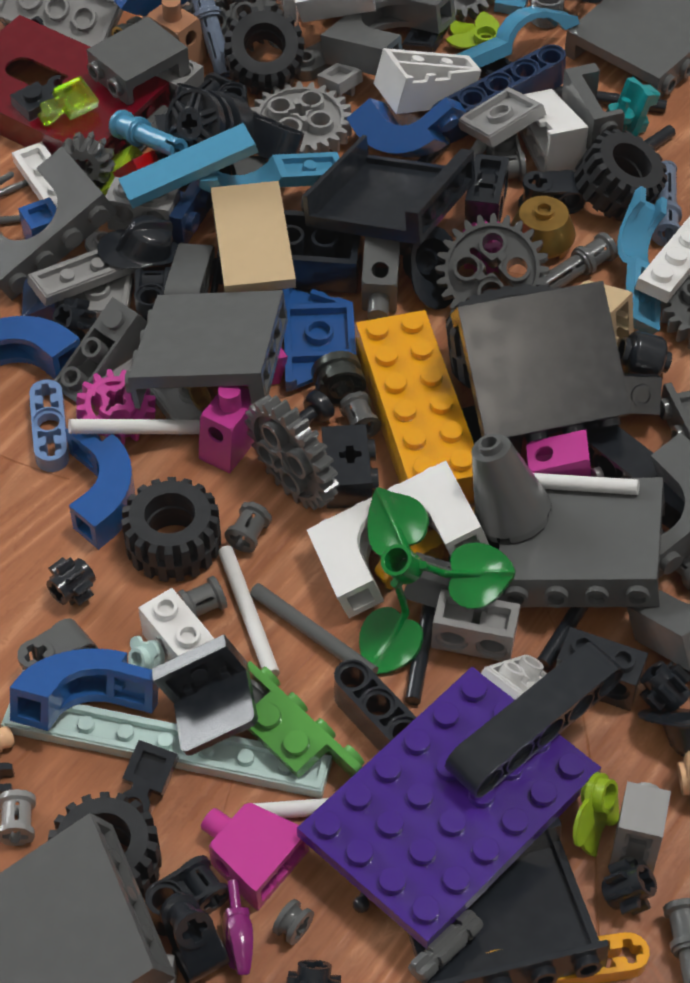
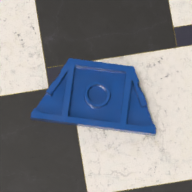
(313, 329)

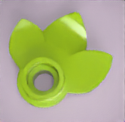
(469, 34)
(598, 809)

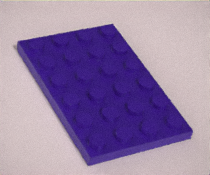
(423, 839)

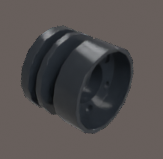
(205, 113)

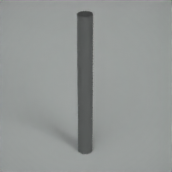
(307, 626)

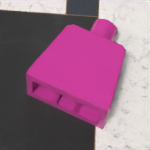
(224, 430)
(560, 455)
(254, 849)

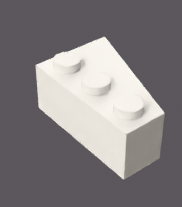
(420, 79)
(557, 138)

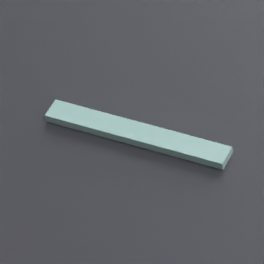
(230, 759)

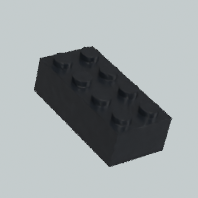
(320, 257)

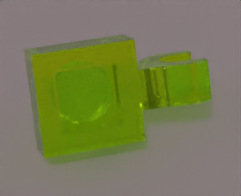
(71, 98)

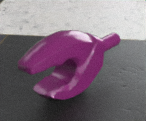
(237, 932)

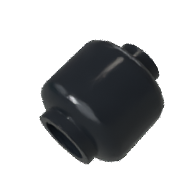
(644, 354)

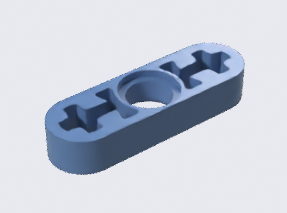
(57, 435)

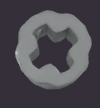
(25, 831)

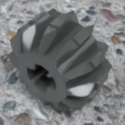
(99, 158)

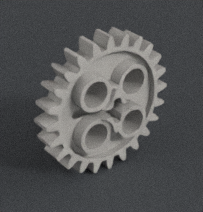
(311, 111)

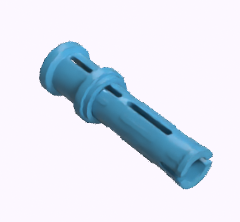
(140, 132)

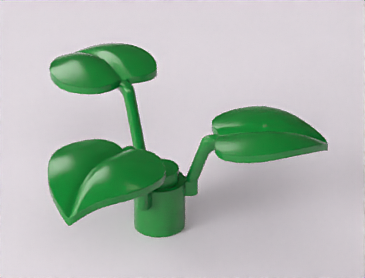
(477, 577)

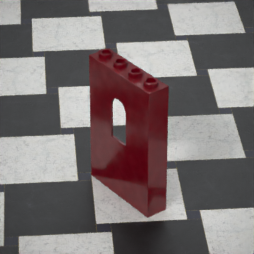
(68, 57)

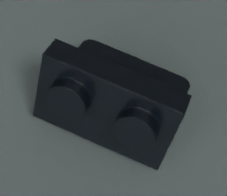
(208, 693)

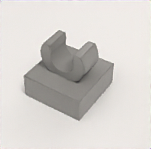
(340, 78)

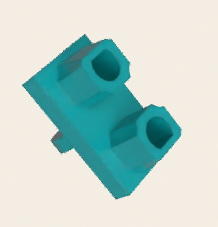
(635, 103)

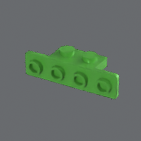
(292, 733)

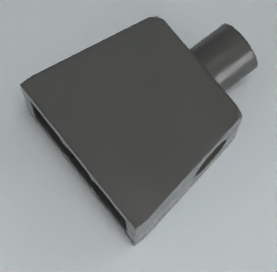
(380, 284)

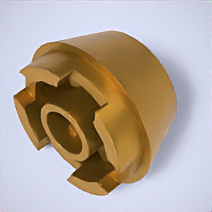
(550, 222)

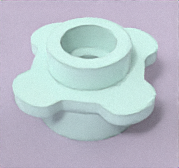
(145, 653)

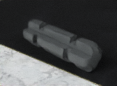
(445, 946)

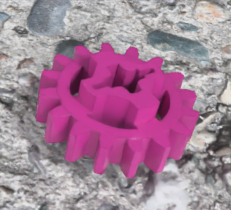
(112, 402)

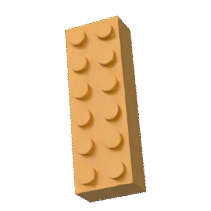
(414, 397)

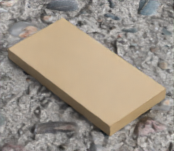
(252, 237)

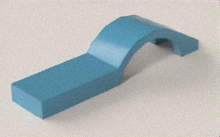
(502, 44)
(288, 169)
(632, 247)

